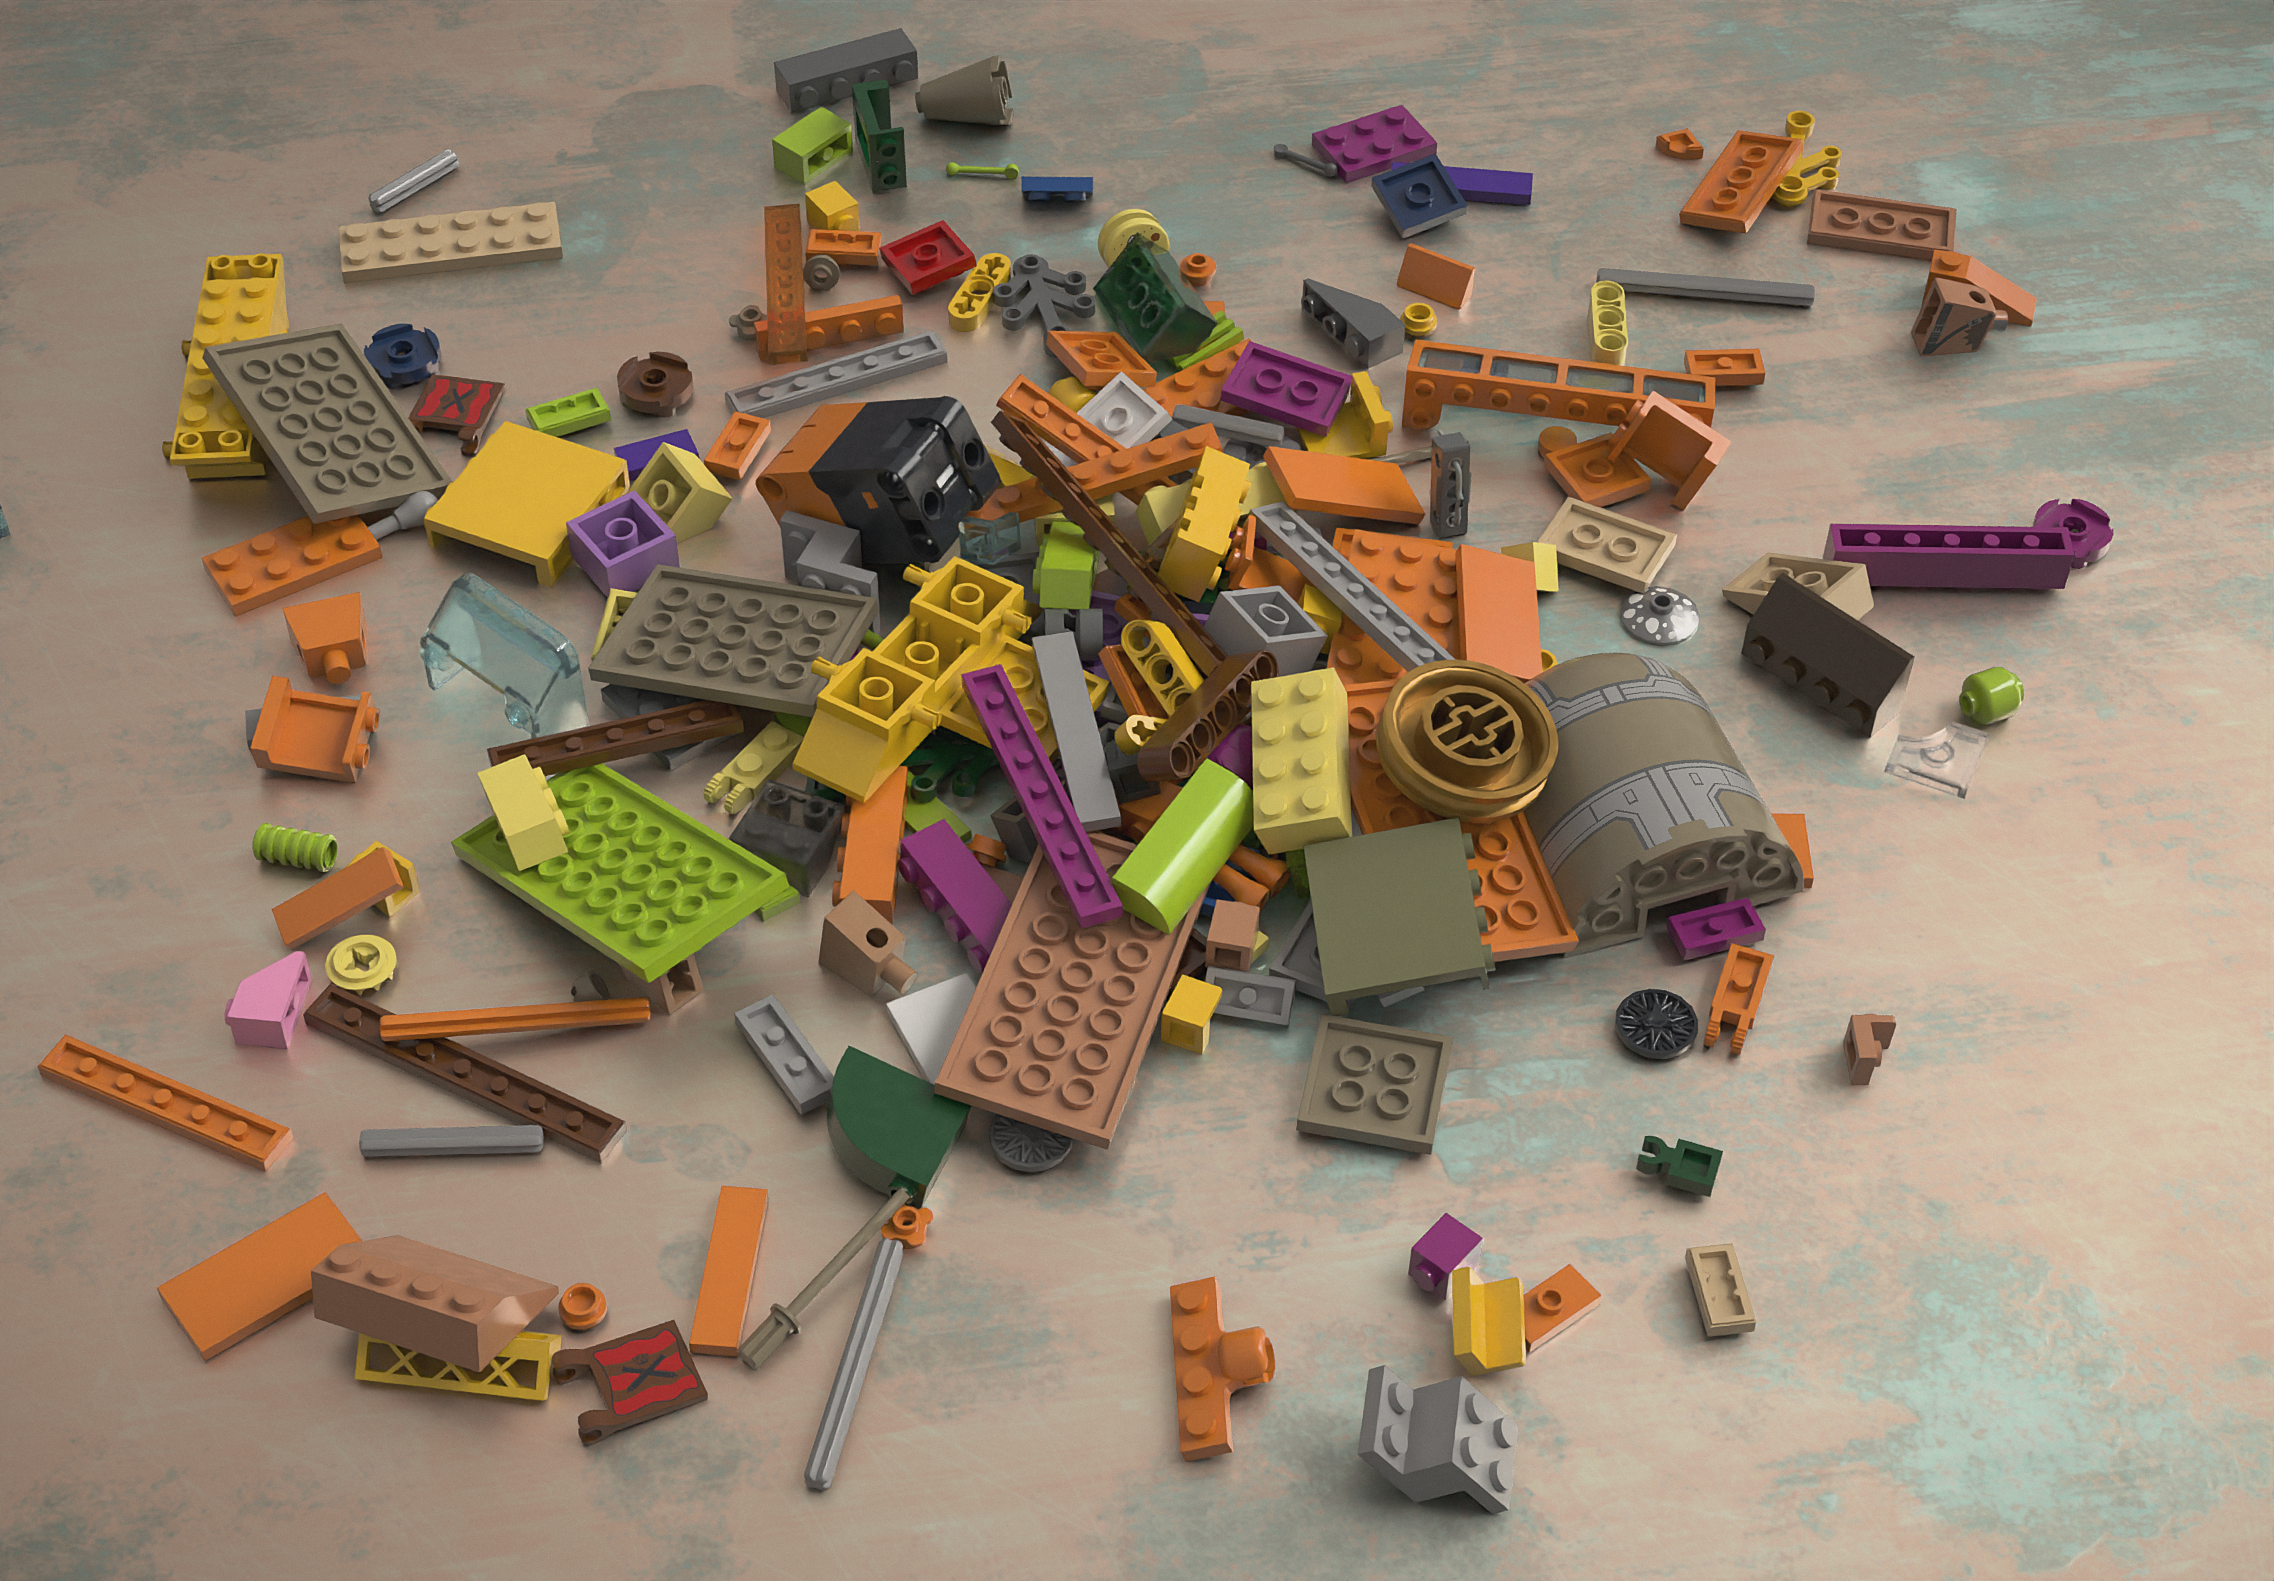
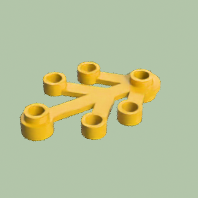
(1793, 188)

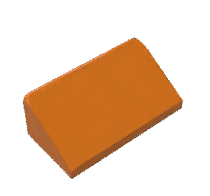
(1436, 276)

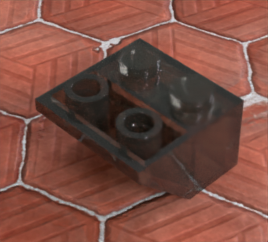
(791, 833)

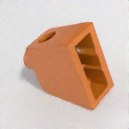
(329, 636)

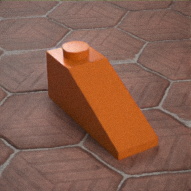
(2003, 293)

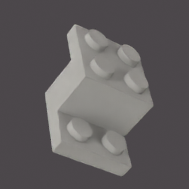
(826, 558)
(1438, 1439)

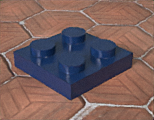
(1419, 196)

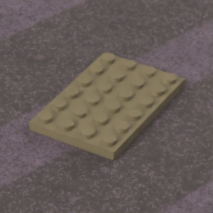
(326, 421)
(732, 639)

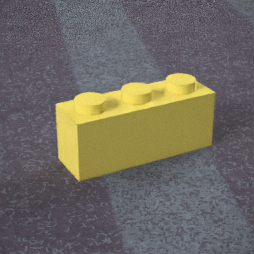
(525, 811)

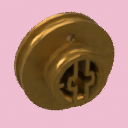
(1466, 741)

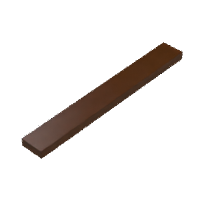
(470, 1076)

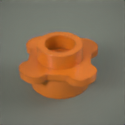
(912, 1235)

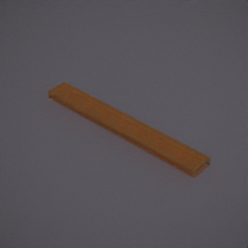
(785, 285)

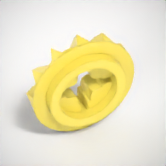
(370, 951)

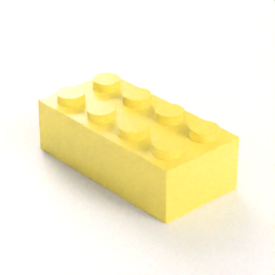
(1300, 760)

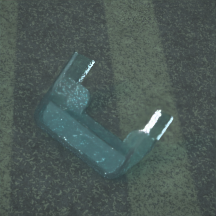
(510, 652)

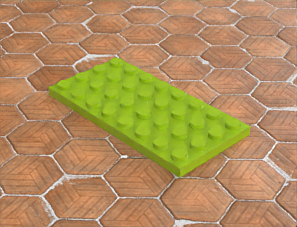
(635, 873)

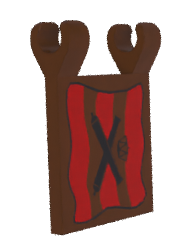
(457, 406)
(636, 1378)

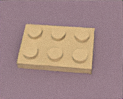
(1608, 544)

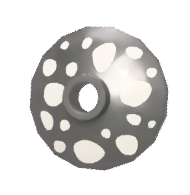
(1660, 616)

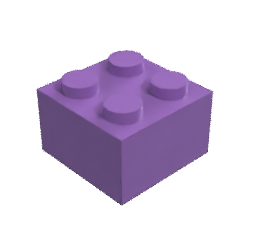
(621, 543)

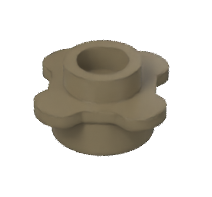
(745, 321)

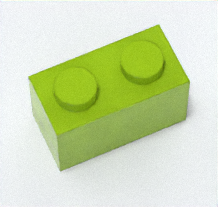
(812, 145)

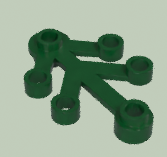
(944, 757)

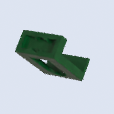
(876, 138)

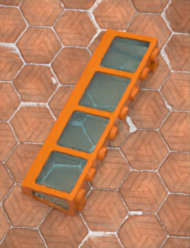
(1540, 386)

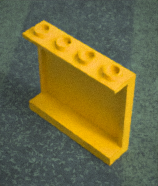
(523, 494)

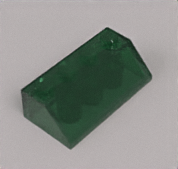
(1154, 302)

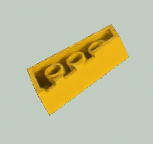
(1205, 524)

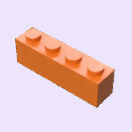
(873, 845)

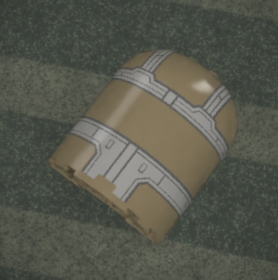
(1647, 801)

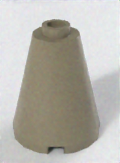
(969, 95)

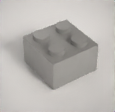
(1266, 621)

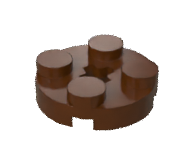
(638, 388)

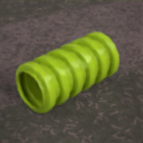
(294, 847)

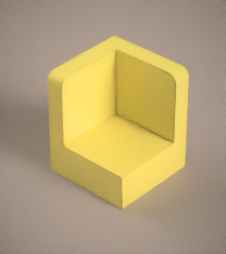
(1545, 562)

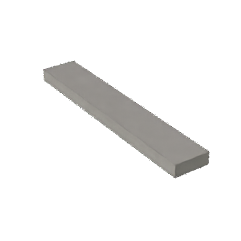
(838, 376)
(1076, 731)

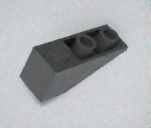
(1358, 324)

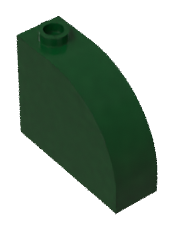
(891, 1125)

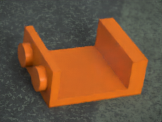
(1257, 568)

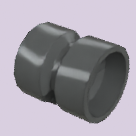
(1086, 628)

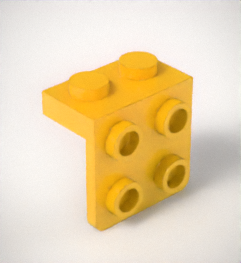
(1360, 426)

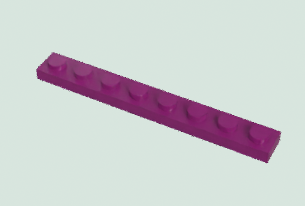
(1042, 797)

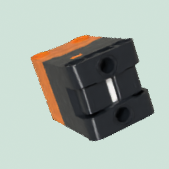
(888, 470)

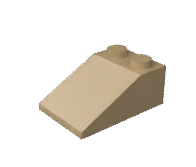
(1836, 581)

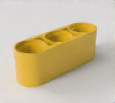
(1153, 660)

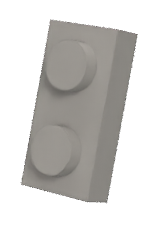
(1253, 995)

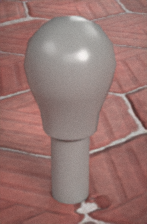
(408, 515)

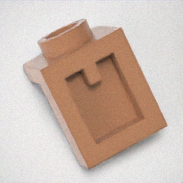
(1864, 1044)

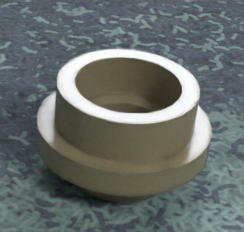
(825, 264)

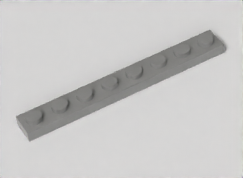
(1347, 587)

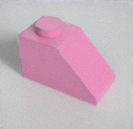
(270, 1003)

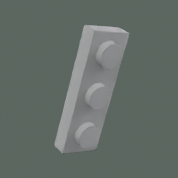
(786, 1053)

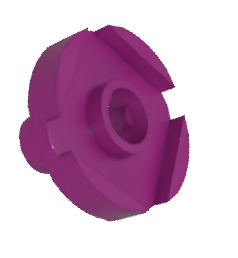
(2090, 521)

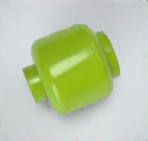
(1991, 695)

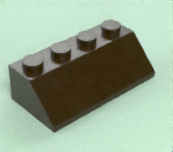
(1828, 656)

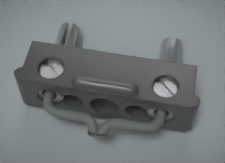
(1449, 483)

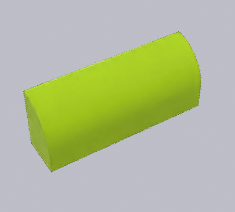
(1186, 847)

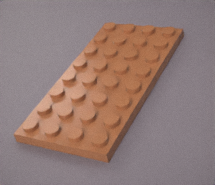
(1064, 1009)

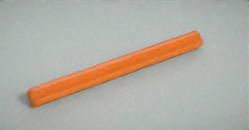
(514, 1019)

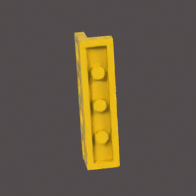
(525, 1346)

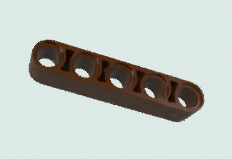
(1205, 717)

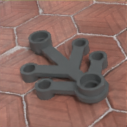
(1032, 272)

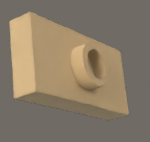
(1720, 1290)

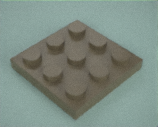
(1375, 1084)

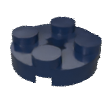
(421, 355)

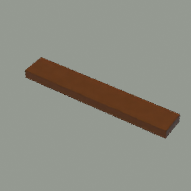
(624, 737)

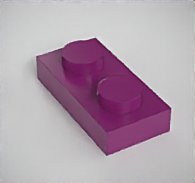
(1715, 928)

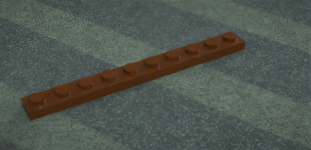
(1106, 537)

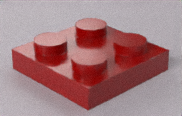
(928, 257)

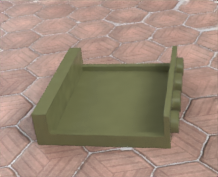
(1396, 911)

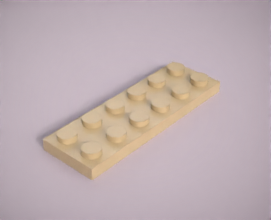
(449, 242)

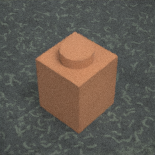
(1232, 935)

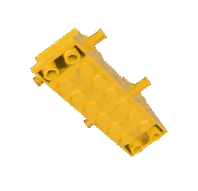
(237, 302)
(892, 695)

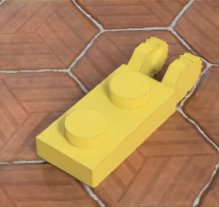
(749, 771)

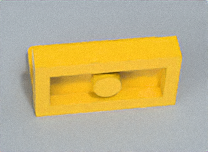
(1487, 1323)

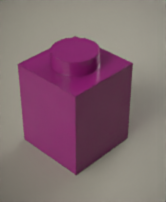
(1443, 1249)

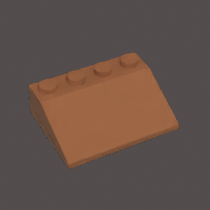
(426, 1299)

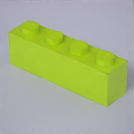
(1065, 568)

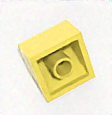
(681, 491)

